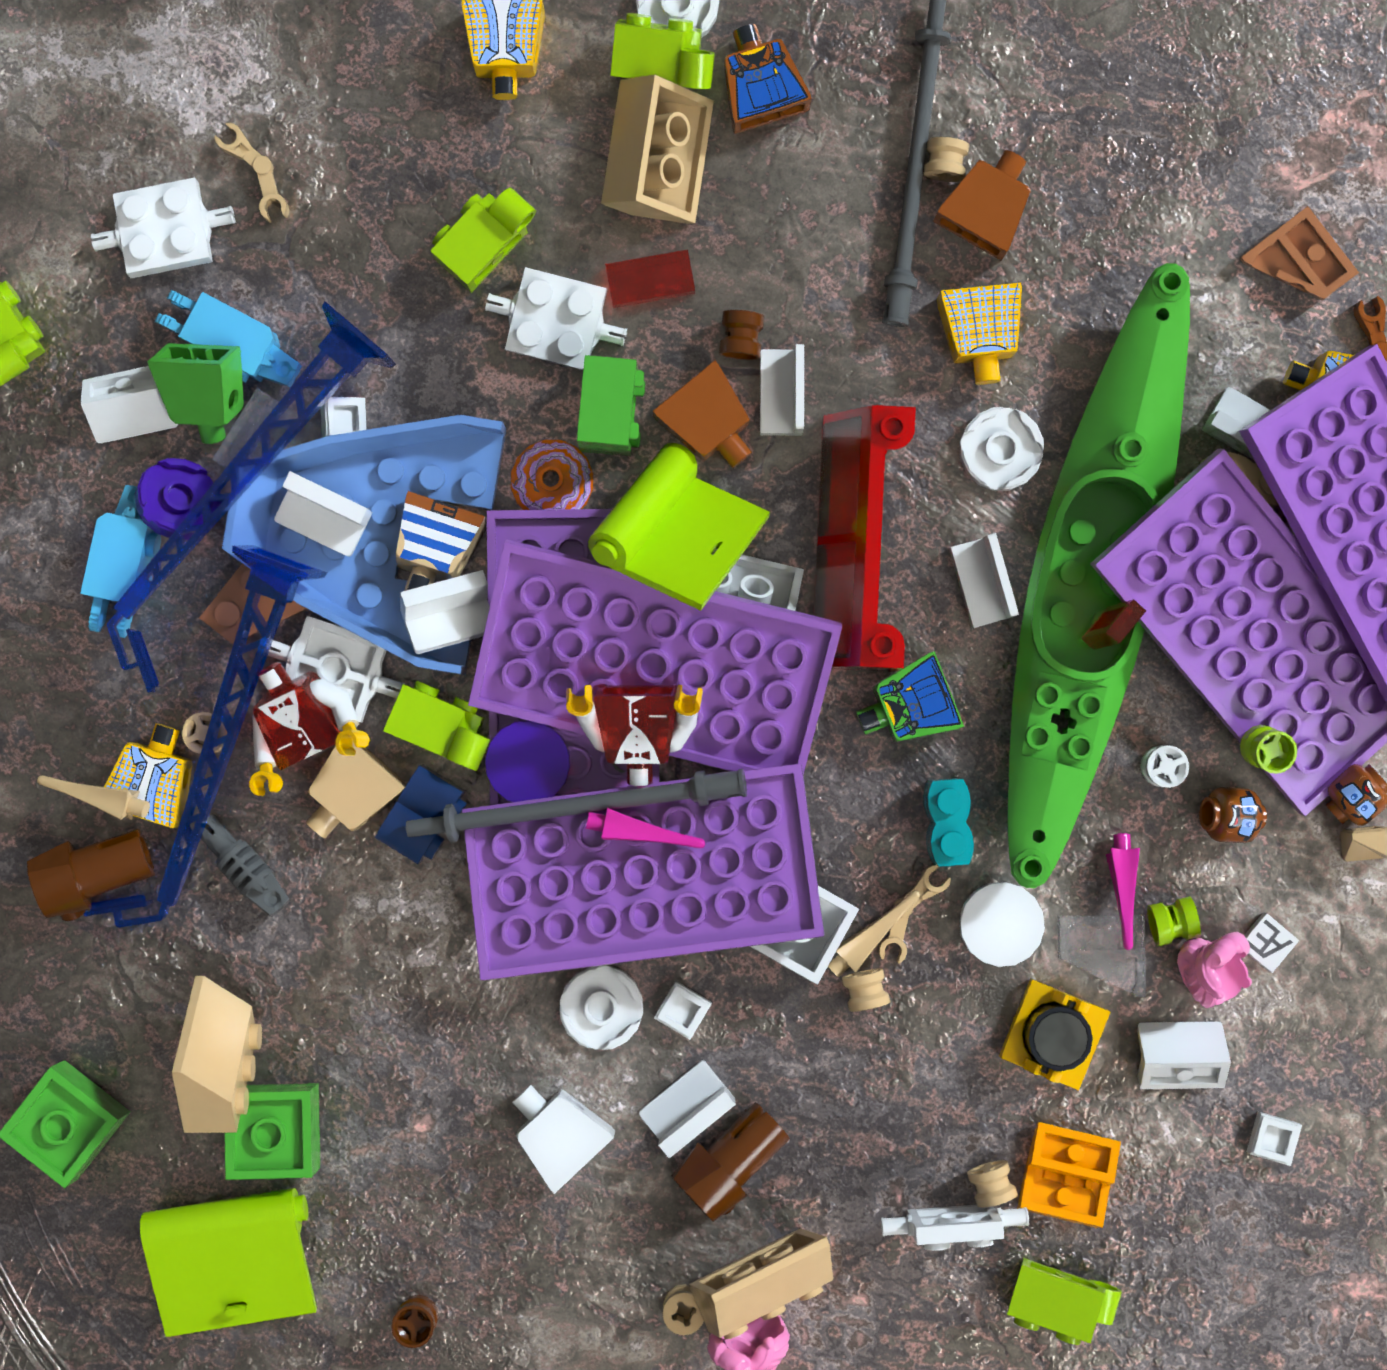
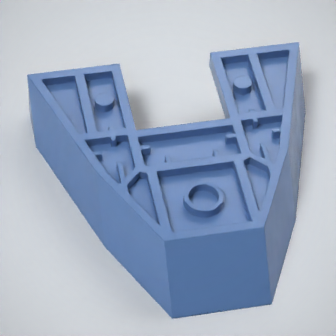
(437, 458)

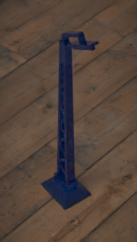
(350, 351)
(276, 579)

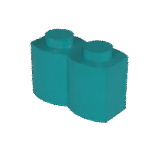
(948, 834)

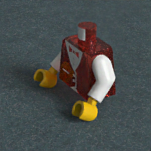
(297, 722)
(636, 724)

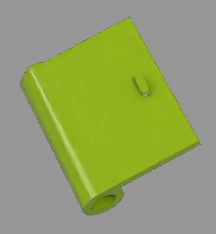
(672, 525)
(228, 1261)

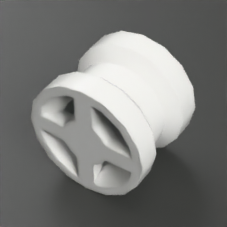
(1173, 764)

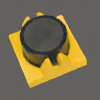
(1054, 1034)

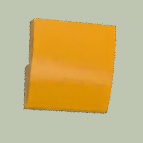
(1069, 1175)

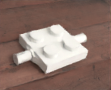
(162, 228)
(555, 318)
(340, 659)
(945, 1225)

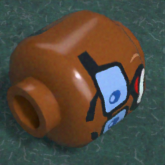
(1357, 795)
(1232, 815)

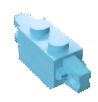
(219, 324)
(116, 558)

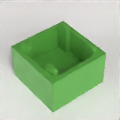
(609, 405)
(63, 1123)
(276, 1135)

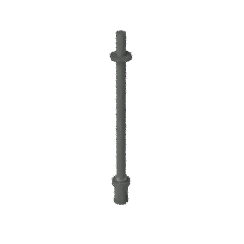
(901, 279)
(699, 789)

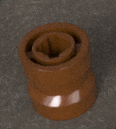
(742, 333)
(414, 1330)

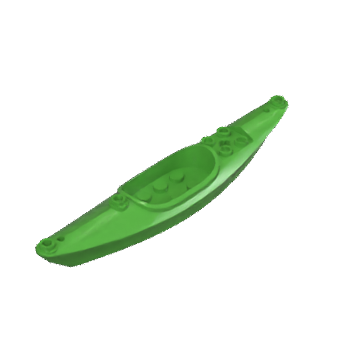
(1110, 478)

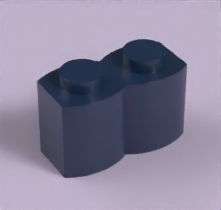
(421, 798)

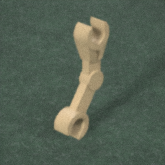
(261, 164)
(897, 932)

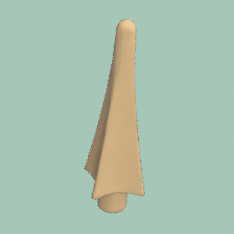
(113, 801)
(859, 946)

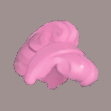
(1214, 968)
(756, 1349)

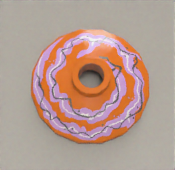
(555, 456)

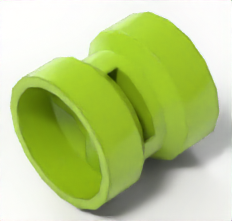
(1278, 751)
(1173, 921)

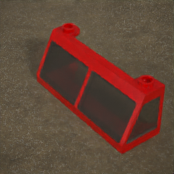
(851, 532)

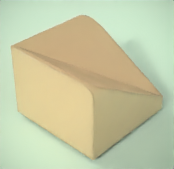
(1364, 843)

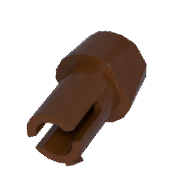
(68, 877)
(716, 1174)

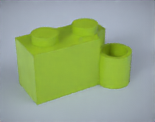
(661, 50)
(482, 236)
(17, 336)
(438, 725)
(1061, 1302)

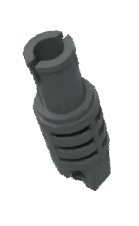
(245, 868)

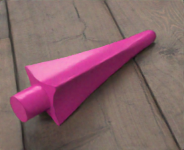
(623, 827)
(1123, 871)

